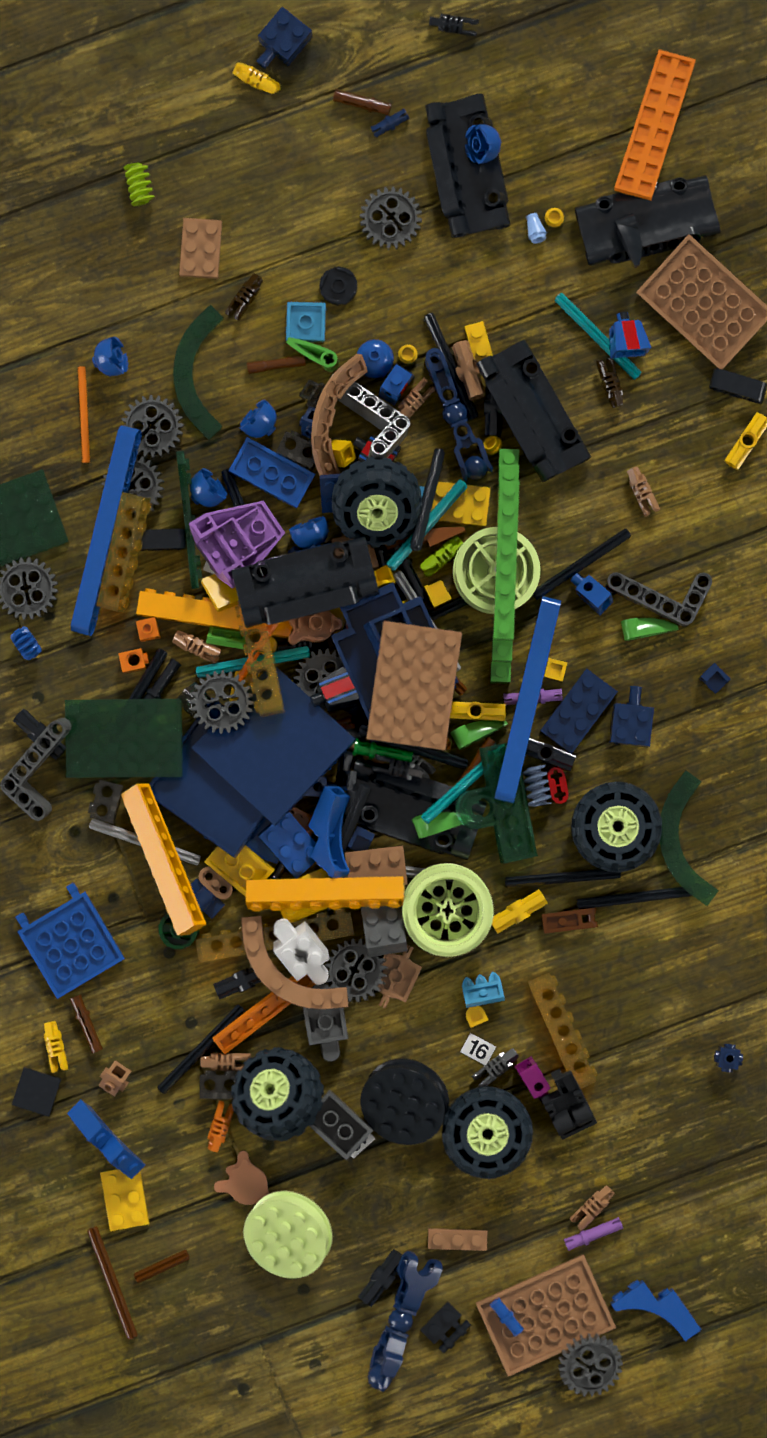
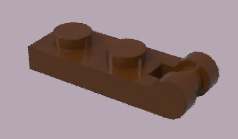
(568, 920)

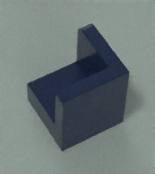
(714, 678)
(361, 839)

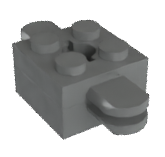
(326, 1028)

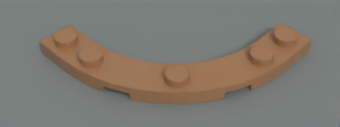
(325, 411)
(277, 982)

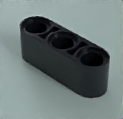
(738, 386)
(163, 539)

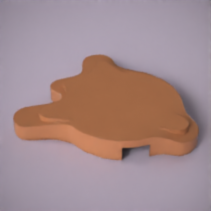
(314, 627)
(245, 1182)

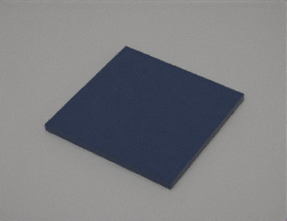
(276, 755)
(206, 798)

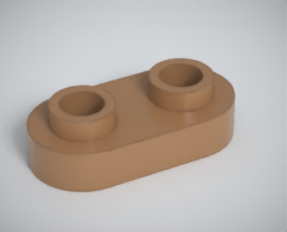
(215, 883)

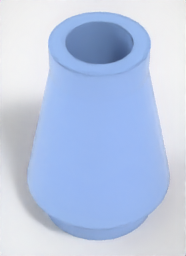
(536, 231)

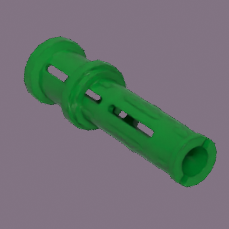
(372, 749)

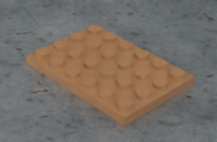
(704, 302)
(414, 685)
(551, 1310)

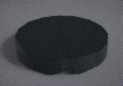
(338, 286)

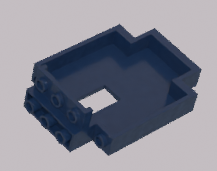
(354, 642)

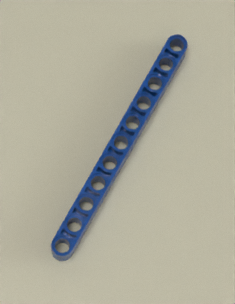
(116, 482)
(527, 699)

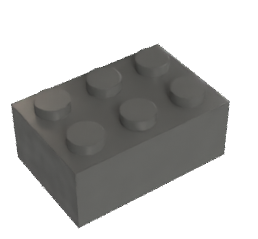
(383, 930)
(340, 1125)

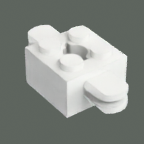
(301, 951)

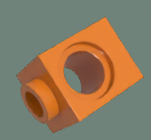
(148, 629)
(125, 660)

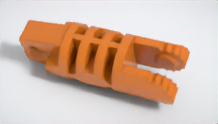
(219, 1126)

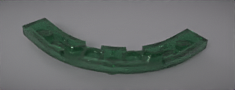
(183, 371)
(185, 480)
(671, 845)

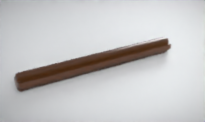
(112, 1282)

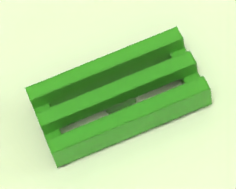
(225, 637)

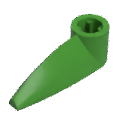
(315, 353)
(644, 627)
(474, 732)
(440, 823)

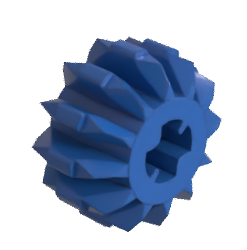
(25, 643)

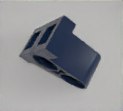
(206, 900)

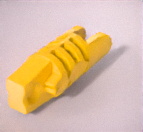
(256, 78)
(55, 1047)

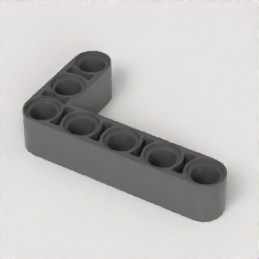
(381, 416)
(661, 599)
(31, 764)

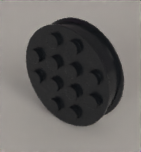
(404, 1101)

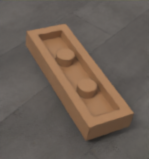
(457, 1239)

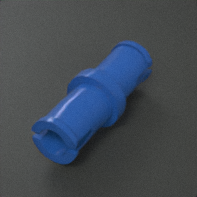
(506, 1316)

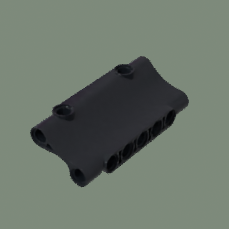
(465, 187)
(675, 211)
(532, 411)
(305, 582)
(397, 801)

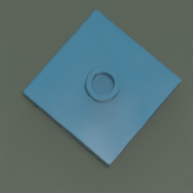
(306, 321)

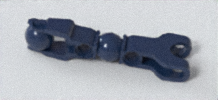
(455, 415)
(388, 1353)

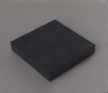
(36, 1091)

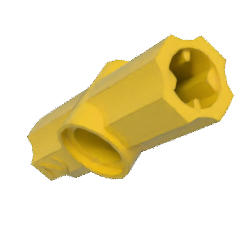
(740, 450)
(489, 711)
(518, 911)

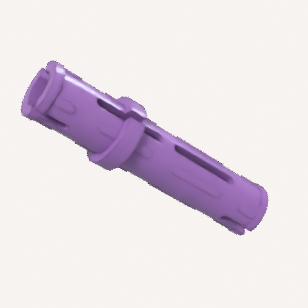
(544, 696)
(592, 1234)

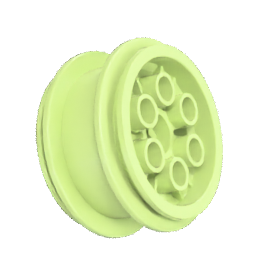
(458, 941)

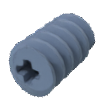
(536, 786)

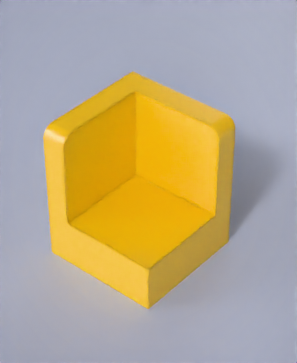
(343, 452)
(384, 576)
(437, 594)

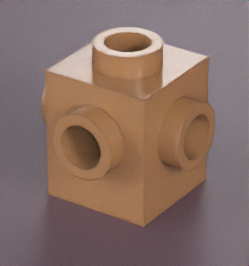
(114, 1078)

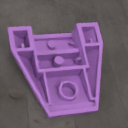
(236, 537)

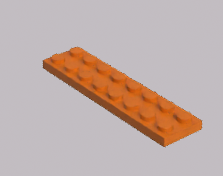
(655, 125)

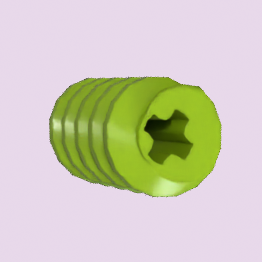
(138, 184)

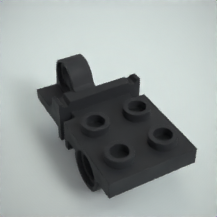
(568, 1106)

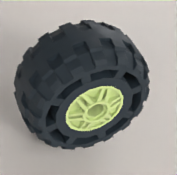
(377, 501)
(594, 831)
(277, 1094)
(482, 1110)

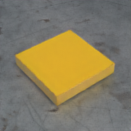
(219, 592)

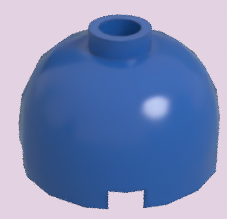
(482, 144)
(109, 357)
(378, 358)
(259, 421)
(207, 490)
(310, 533)

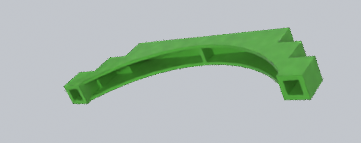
(505, 566)

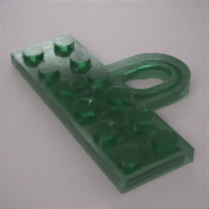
(510, 820)

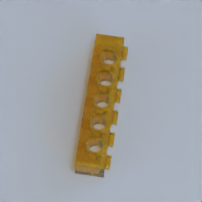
(115, 560)
(274, 704)
(537, 987)

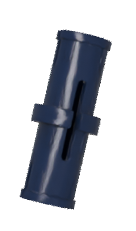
(389, 123)

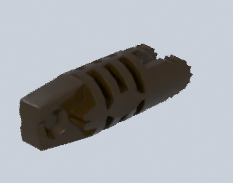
(244, 297)
(610, 382)

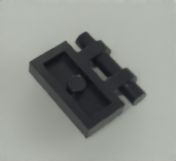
(442, 1322)

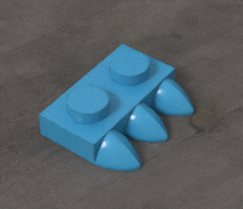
(483, 991)

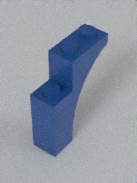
(328, 827)
(104, 1139)
(666, 1305)

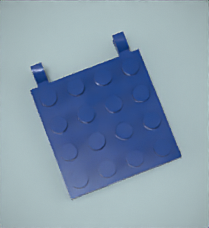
(70, 943)

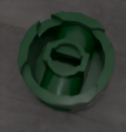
(170, 937)

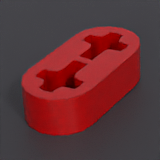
(553, 787)

